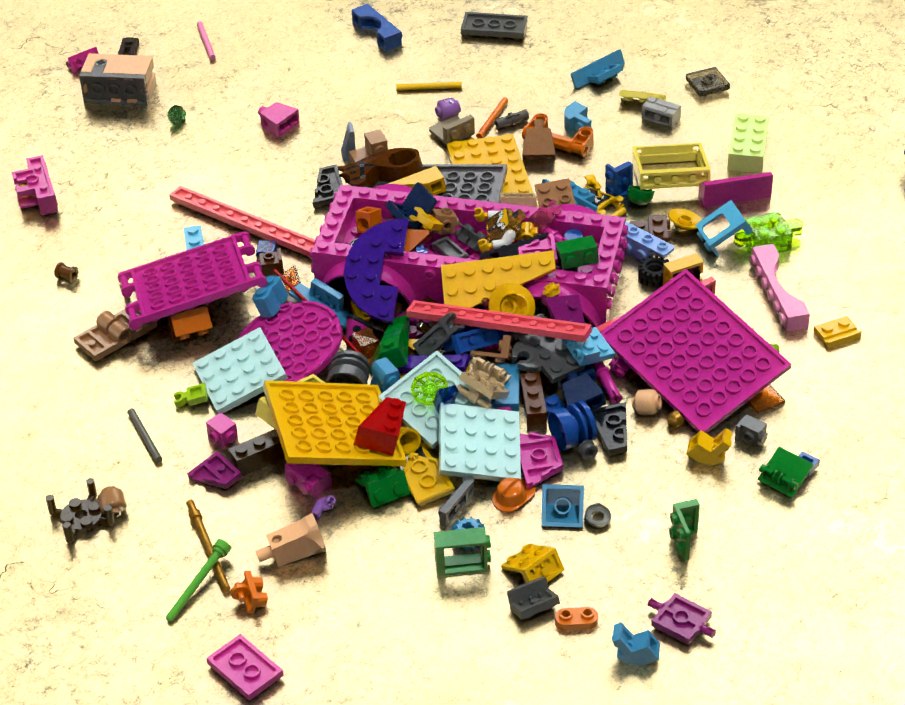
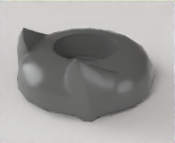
(597, 509)

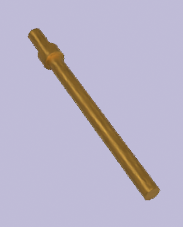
(196, 518)

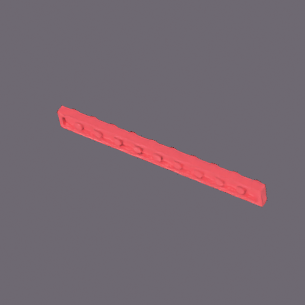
(243, 220)
(501, 321)

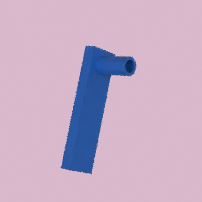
(474, 339)

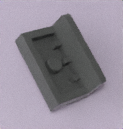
(532, 598)

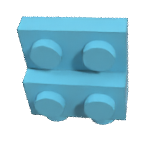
(592, 350)

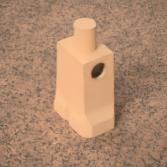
(293, 542)

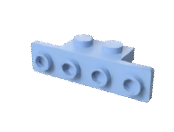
(643, 244)

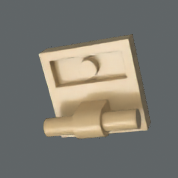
(481, 386)

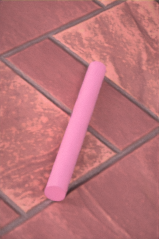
(206, 41)

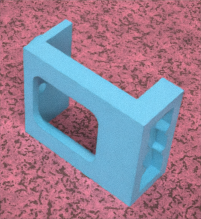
(735, 220)

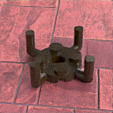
(89, 507)

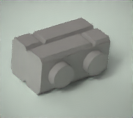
(661, 112)

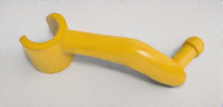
(591, 180)

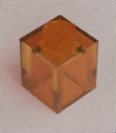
(365, 342)

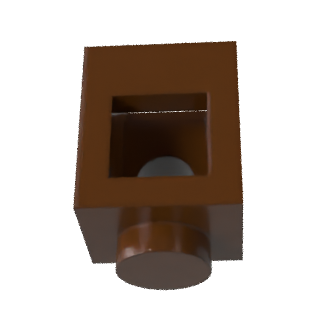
(271, 261)

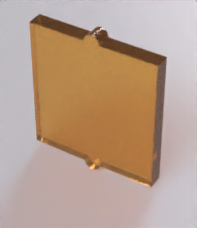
(766, 400)

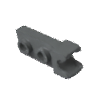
(438, 335)

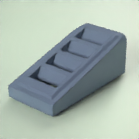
(348, 142)

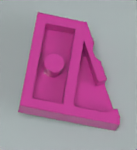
(540, 246)

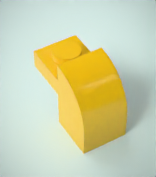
(709, 449)

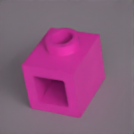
(221, 430)

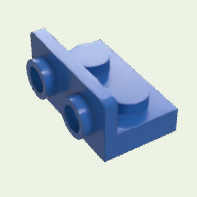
(618, 179)

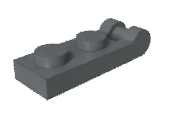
(457, 501)

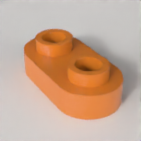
(576, 618)

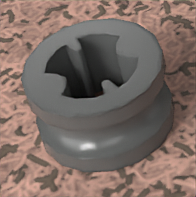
(587, 449)

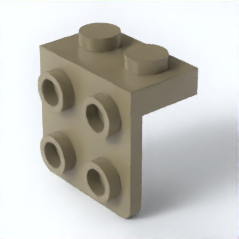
(454, 129)

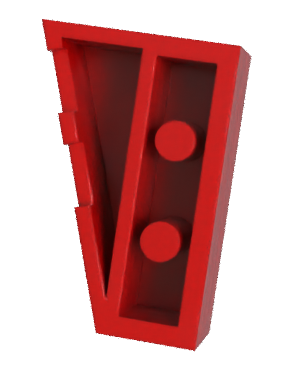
(382, 427)

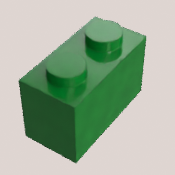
(577, 252)

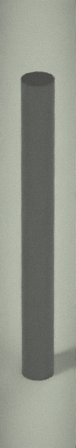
(144, 435)

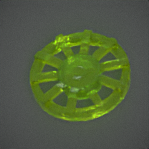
(428, 388)

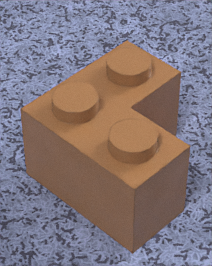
(374, 143)

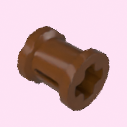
(66, 272)

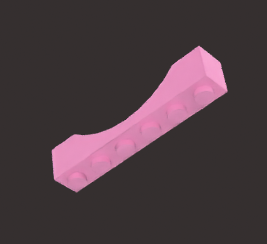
(791, 311)

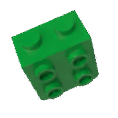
(384, 484)
(684, 524)

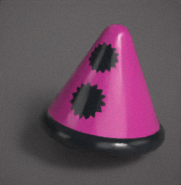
(355, 324)

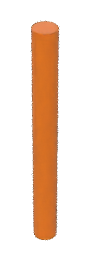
(492, 117)

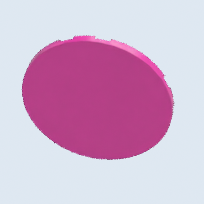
(301, 336)

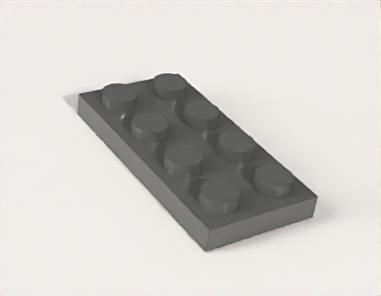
(494, 25)

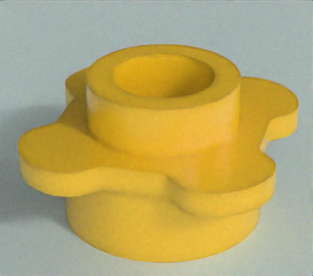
(551, 290)

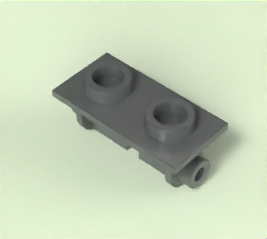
(466, 233)

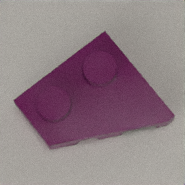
(216, 472)

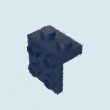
(418, 197)

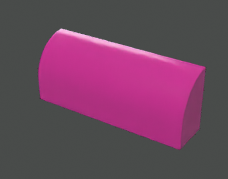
(736, 189)

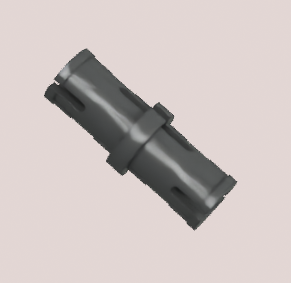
(511, 119)

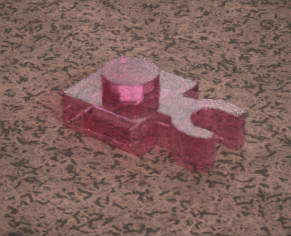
(545, 217)

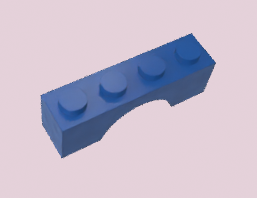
(368, 18)

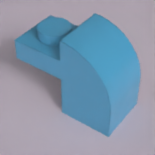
(576, 117)
(636, 648)

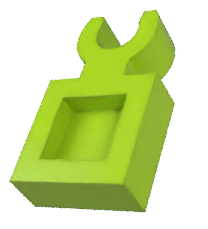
(193, 395)

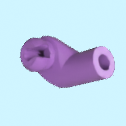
(322, 505)

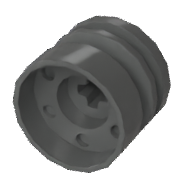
(349, 368)

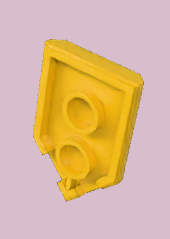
(424, 479)

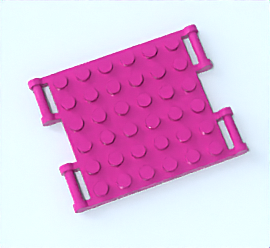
(190, 279)

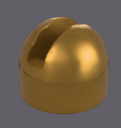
(675, 419)

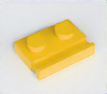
(837, 331)

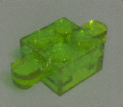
(768, 230)

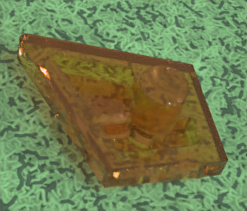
(291, 276)

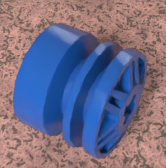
(572, 425)

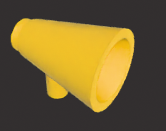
(409, 439)

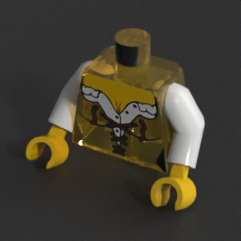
(502, 227)

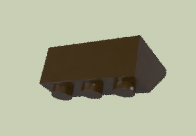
(255, 452)

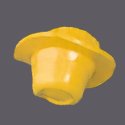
(512, 299)

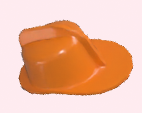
(512, 494)

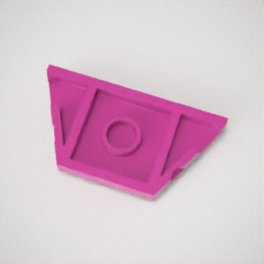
(539, 458)

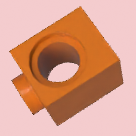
(367, 218)

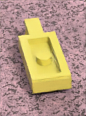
(643, 96)

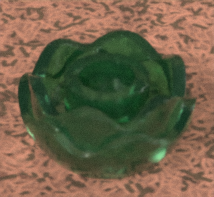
(176, 115)

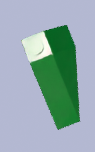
(394, 343)

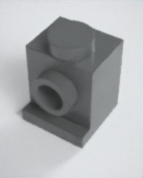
(751, 431)

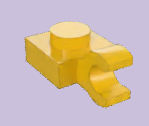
(428, 221)

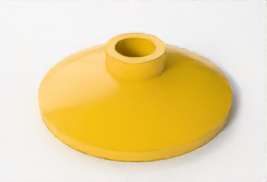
(684, 218)

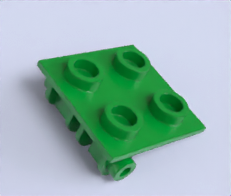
(785, 472)

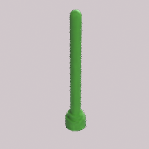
(220, 550)

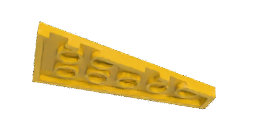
(471, 281)

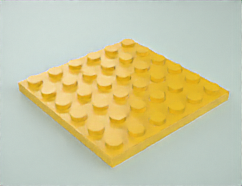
(322, 420)

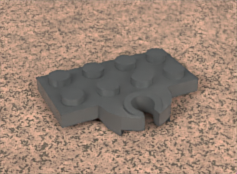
(544, 355)

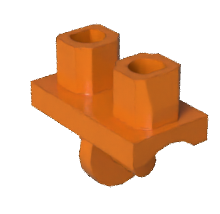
(247, 592)

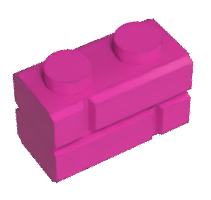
(309, 478)

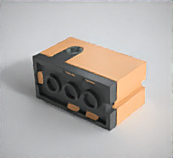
(117, 79)

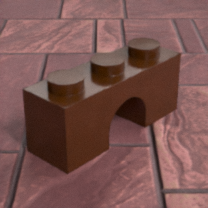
(533, 401)

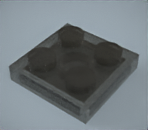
(707, 81)

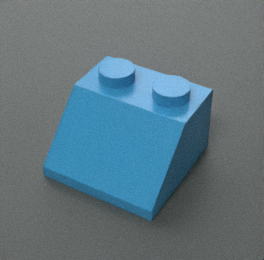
(562, 505)

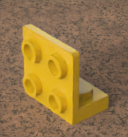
(535, 562)

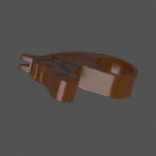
(384, 165)

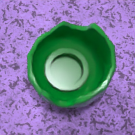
(638, 196)

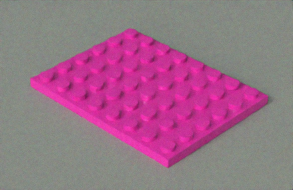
(695, 351)

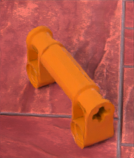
(579, 144)

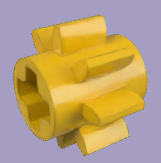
(528, 230)

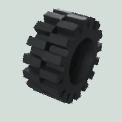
(646, 269)

